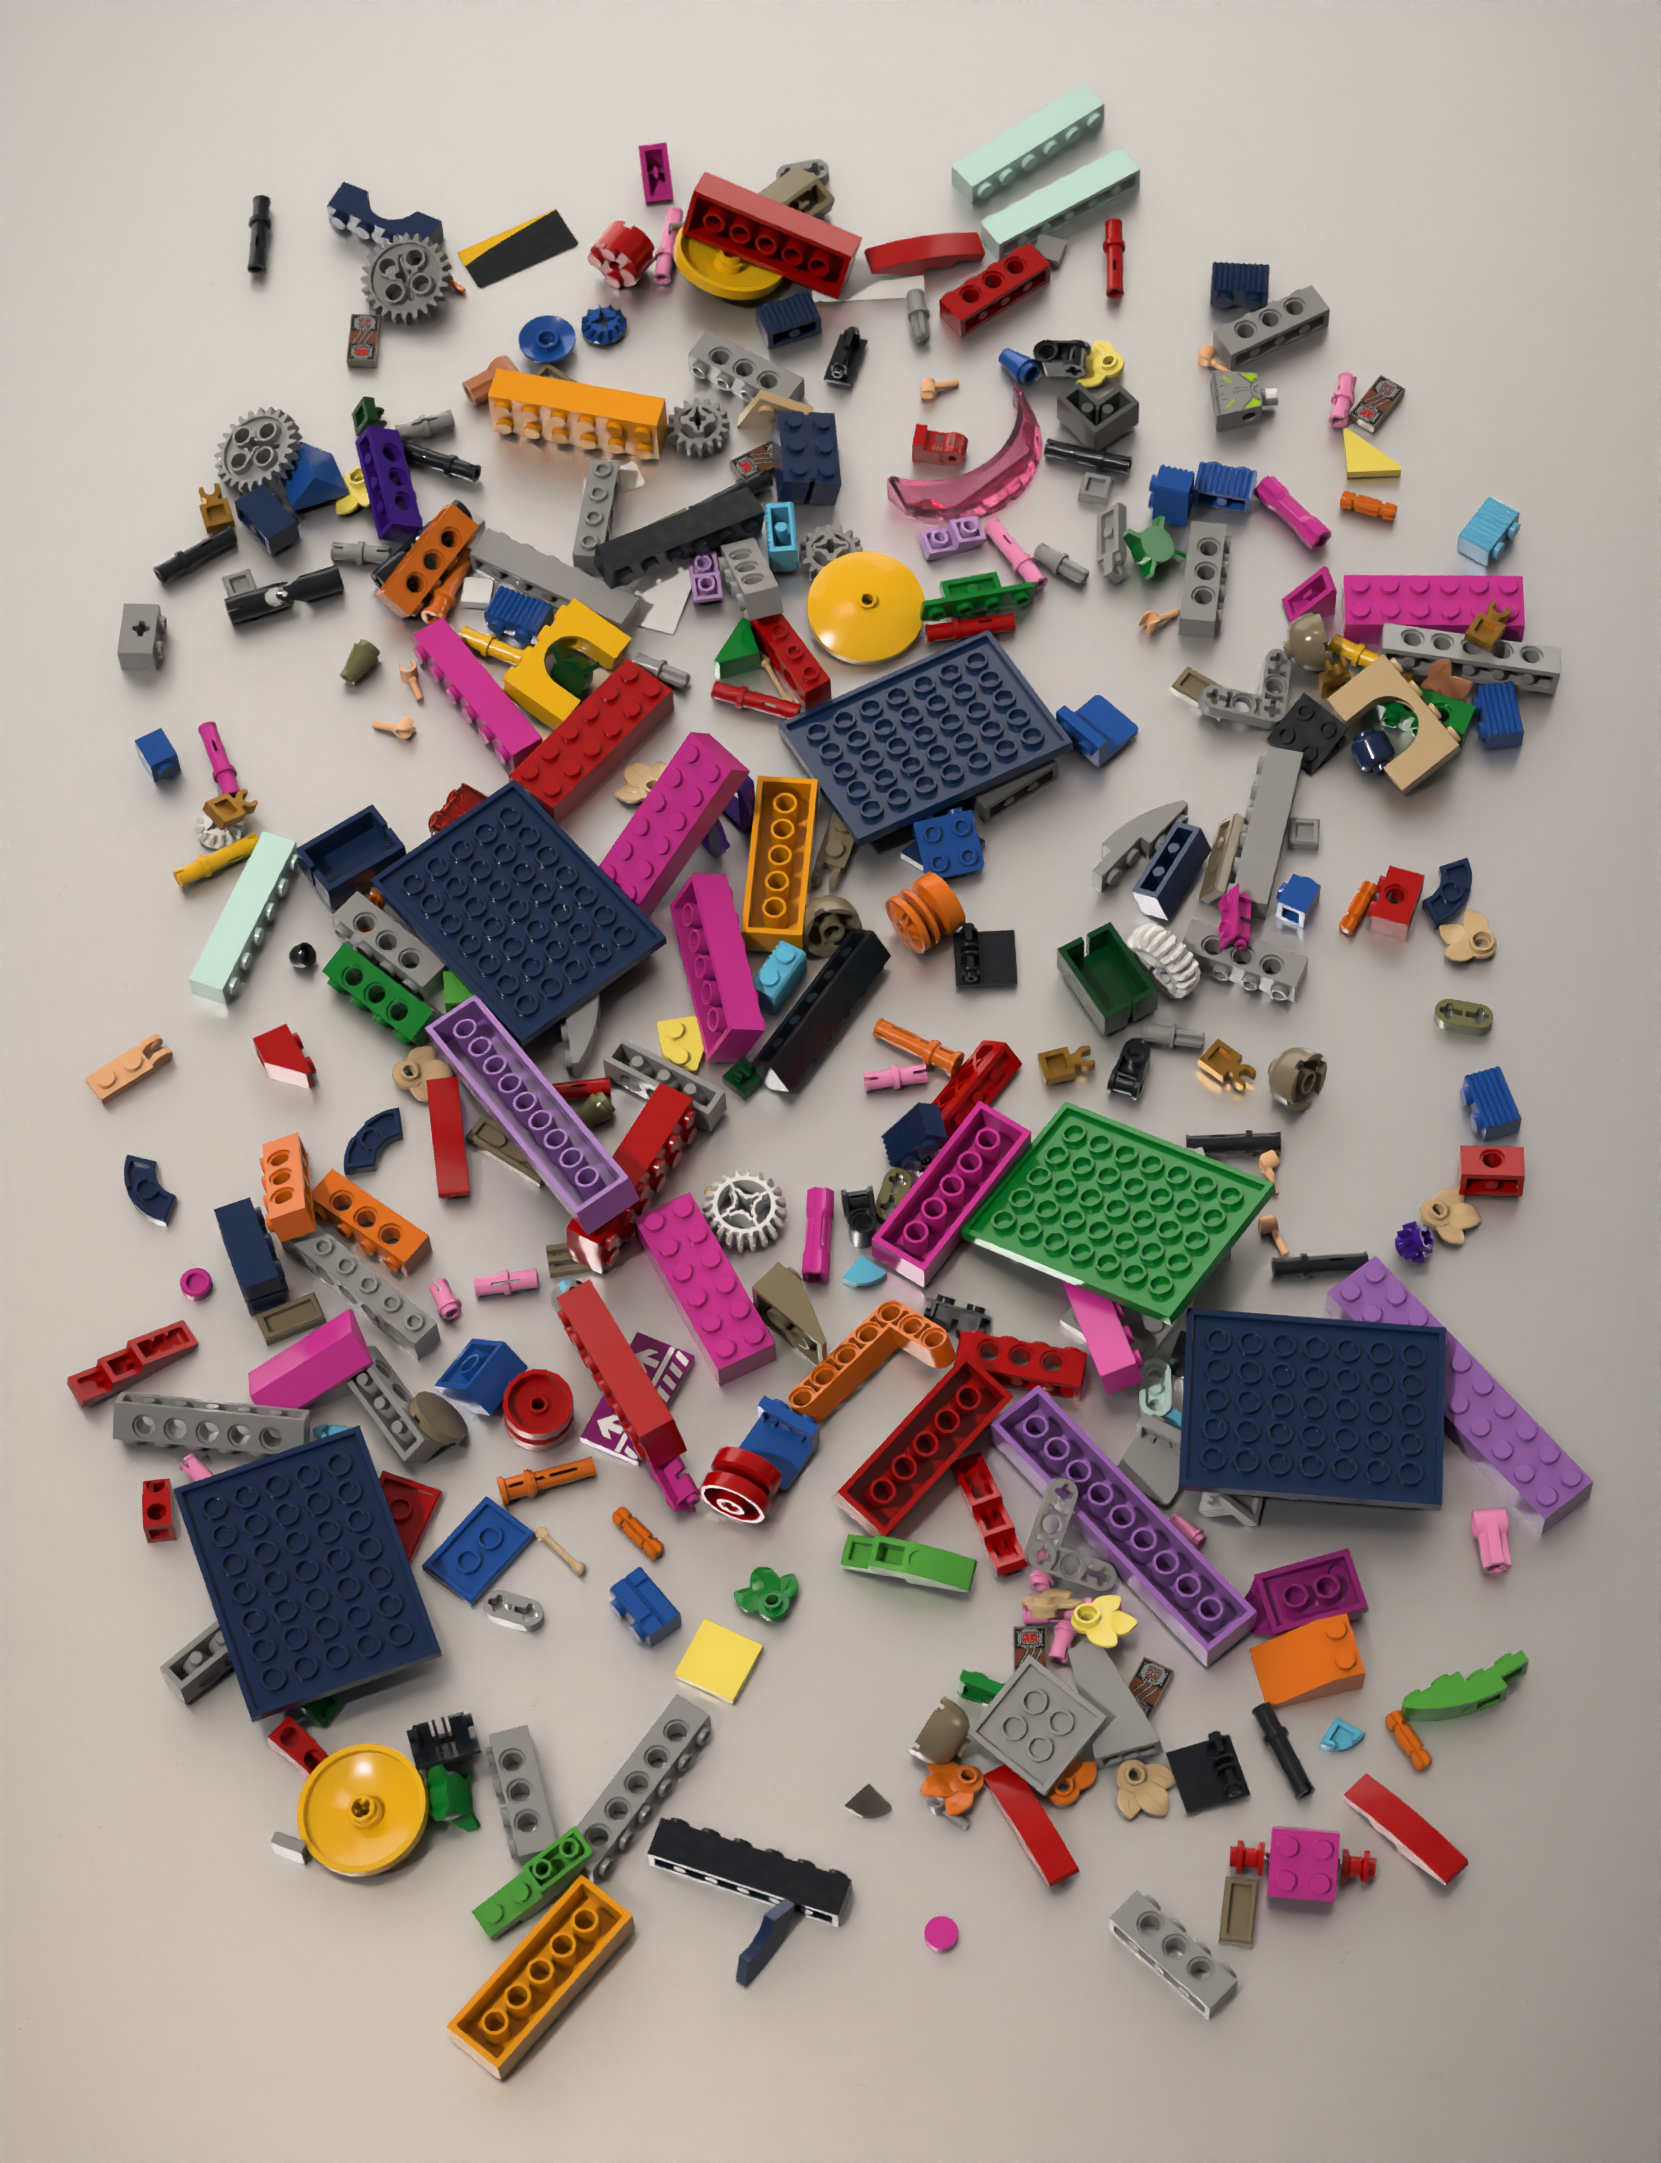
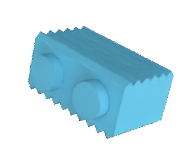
(1488, 531)
(781, 536)
(779, 976)

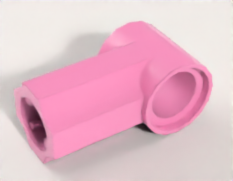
(1491, 1531)

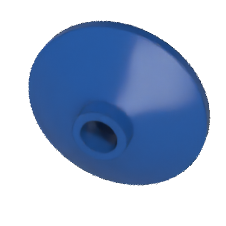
(544, 331)

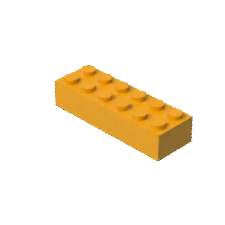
(578, 414)
(779, 862)
(541, 1977)

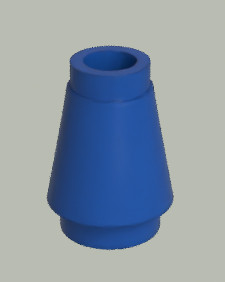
(1021, 367)

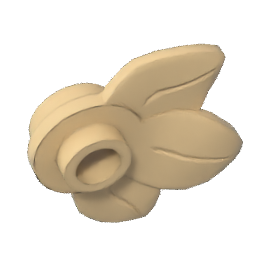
(639, 781)
(1465, 936)
(424, 1067)
(1453, 1215)
(1047, 1603)
(1145, 1793)

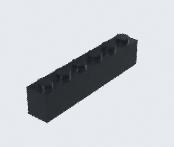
(679, 538)
(821, 1010)
(749, 1871)

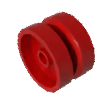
(538, 1409)
(740, 1484)

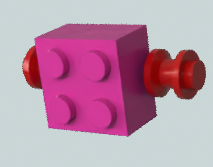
(1303, 1863)

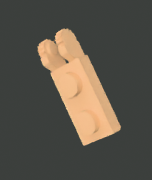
(128, 1069)

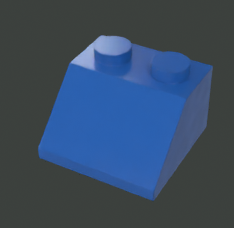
(481, 1375)

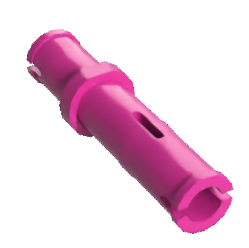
(223, 772)

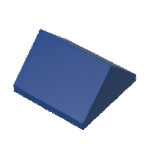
(313, 478)

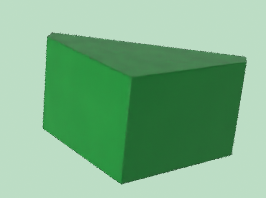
(738, 653)

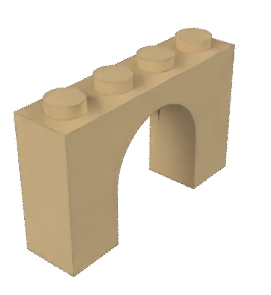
(1384, 683)

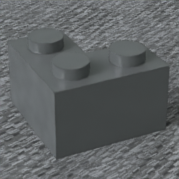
(1097, 420)

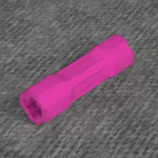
(1277, 498)
(817, 1240)

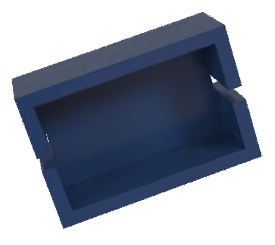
(806, 453)
(349, 856)
(252, 1255)

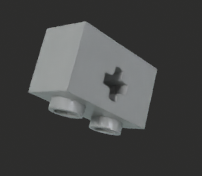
(141, 636)

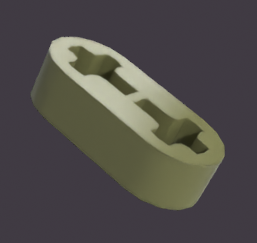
(1463, 1017)
(886, 1192)

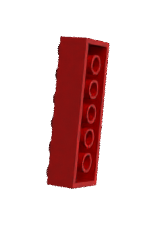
(771, 235)
(594, 740)
(645, 1157)
(619, 1375)
(922, 1447)

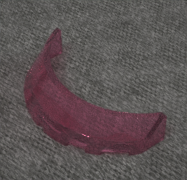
(986, 487)

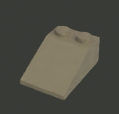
(788, 1312)

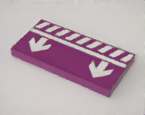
(666, 1369)

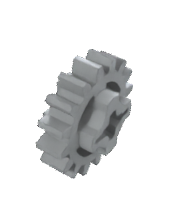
(712, 422)
(825, 547)

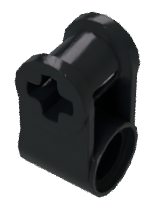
(1062, 357)
(1129, 1073)
(860, 1212)

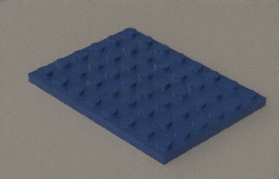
(924, 737)
(518, 912)
(1313, 1409)
(306, 1573)

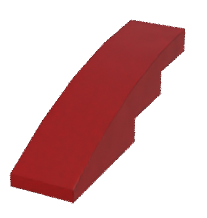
(929, 251)
(448, 1137)
(136, 1362)
(988, 1514)
(1031, 1825)
(1406, 1829)

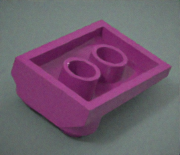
(1306, 1593)

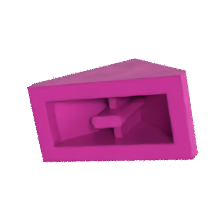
(655, 172)
(1313, 594)

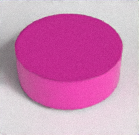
(196, 1284)
(941, 1934)

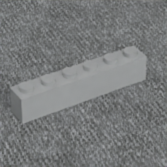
(551, 580)
(1266, 826)

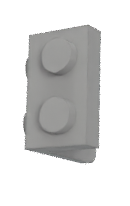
(1154, 1459)

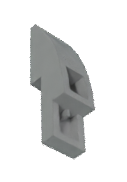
(1136, 837)
(582, 1032)

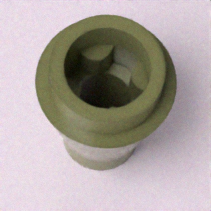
(360, 660)
(595, 1110)

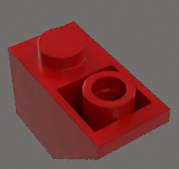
(282, 1057)

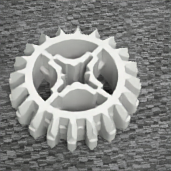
(1164, 960)
(763, 1196)

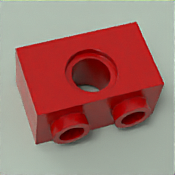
(1390, 918)
(1491, 1170)

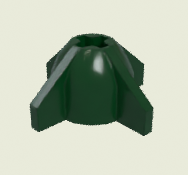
(572, 671)

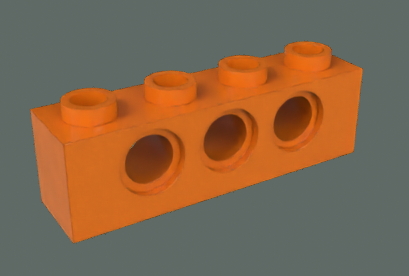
(395, 591)
(287, 1188)
(338, 1191)

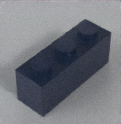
(1171, 870)

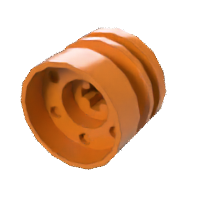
(925, 912)

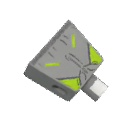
(1238, 399)

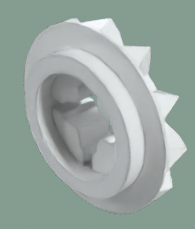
(215, 837)

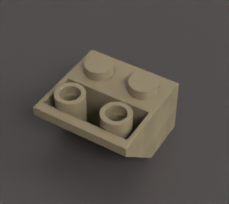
(801, 192)

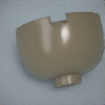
(1308, 642)
(828, 923)
(1296, 1076)
(943, 1735)

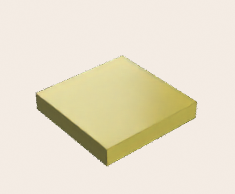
(718, 1661)

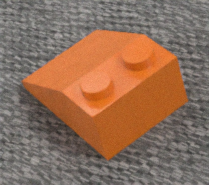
(1309, 1663)

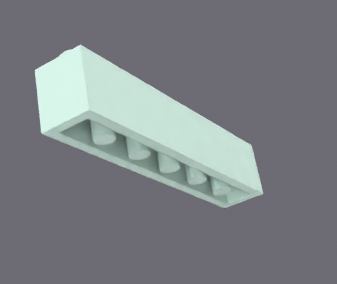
(1027, 144)
(1060, 203)
(244, 918)

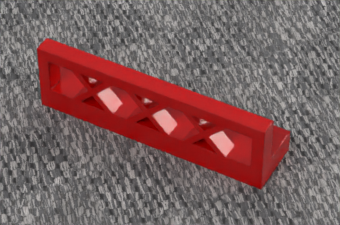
(987, 1079)

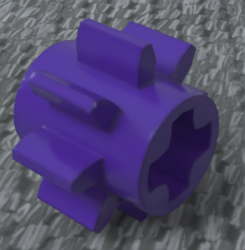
(1414, 1241)

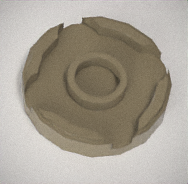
(438, 1418)

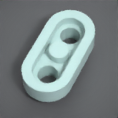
(1155, 1391)

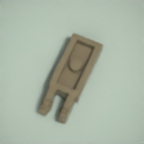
(833, 853)

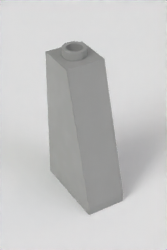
(1127, 1730)

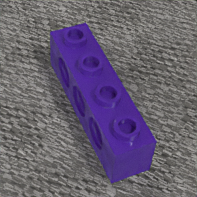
(388, 484)

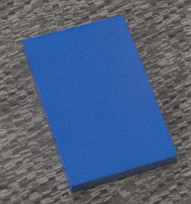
(478, 1551)

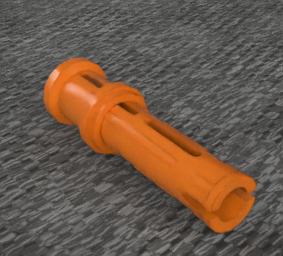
(445, 596)
(929, 1051)
(531, 1482)

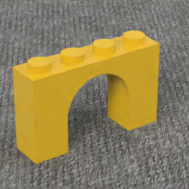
(578, 630)

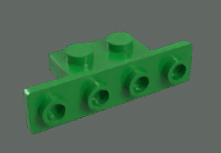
(974, 595)

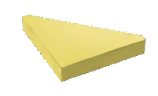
(1366, 460)

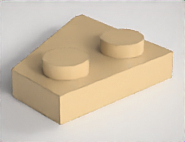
(763, 410)

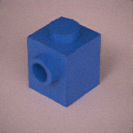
(1297, 900)

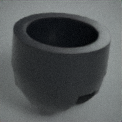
(305, 958)

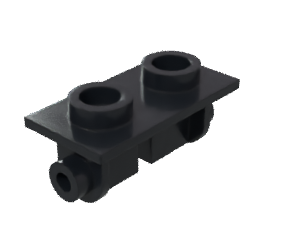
(846, 357)
(945, 1311)

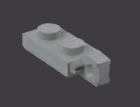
(1110, 542)

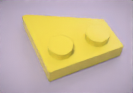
(681, 1043)

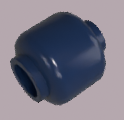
(1372, 750)

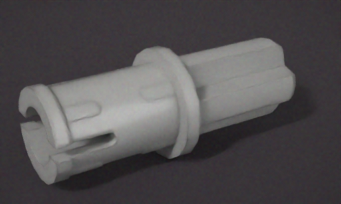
(918, 314)
(1060, 563)
(662, 671)
(1173, 1036)

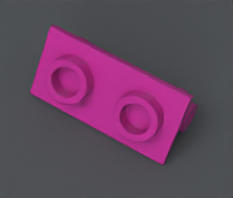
(1233, 908)
(679, 1492)

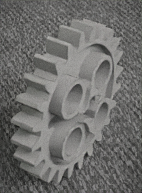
(383, 286)
(258, 450)

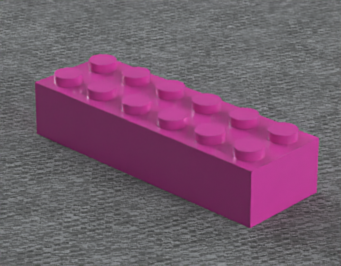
(1427, 603)
(673, 820)
(717, 967)
(949, 1191)
(705, 1289)

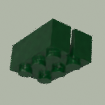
(1107, 979)

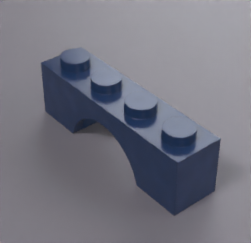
(352, 211)

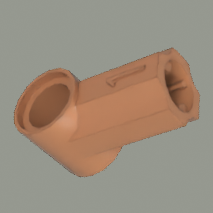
(479, 385)

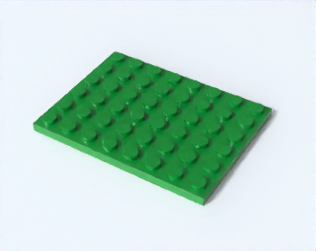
(1118, 1212)

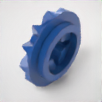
(595, 332)

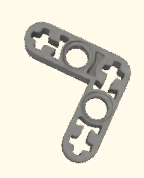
(1258, 703)
(1055, 1552)

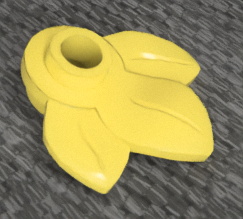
(1102, 364)
(356, 495)
(1103, 1621)

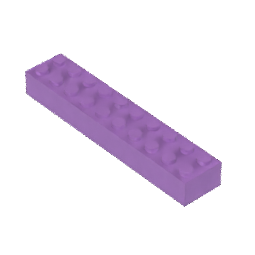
(532, 1114)
(1477, 1409)
(1125, 1526)

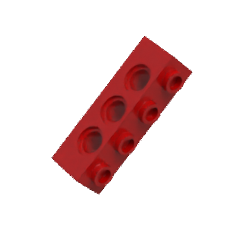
(994, 290)
(792, 660)
(1063, 1383)

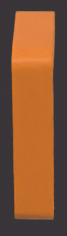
(864, 1350)

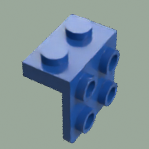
(1097, 729)
(948, 843)
(782, 1438)

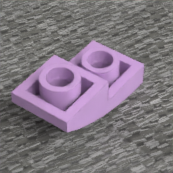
(955, 538)
(707, 582)

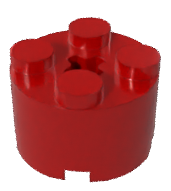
(622, 254)

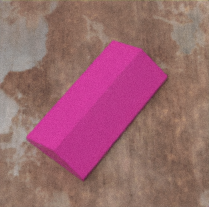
(312, 1365)

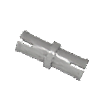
(426, 425)
(360, 553)

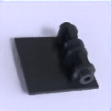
(1309, 730)
(984, 957)
(458, 1744)
(1208, 1773)

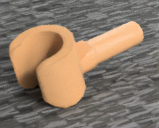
(1207, 359)
(929, 387)
(1152, 619)
(410, 676)
(402, 729)
(1266, 1163)
(1269, 1224)

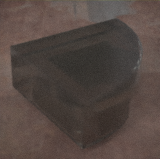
(868, 1804)

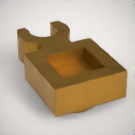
(215, 510)
(1487, 628)
(1333, 678)
(227, 810)
(1225, 1062)
(1060, 1065)

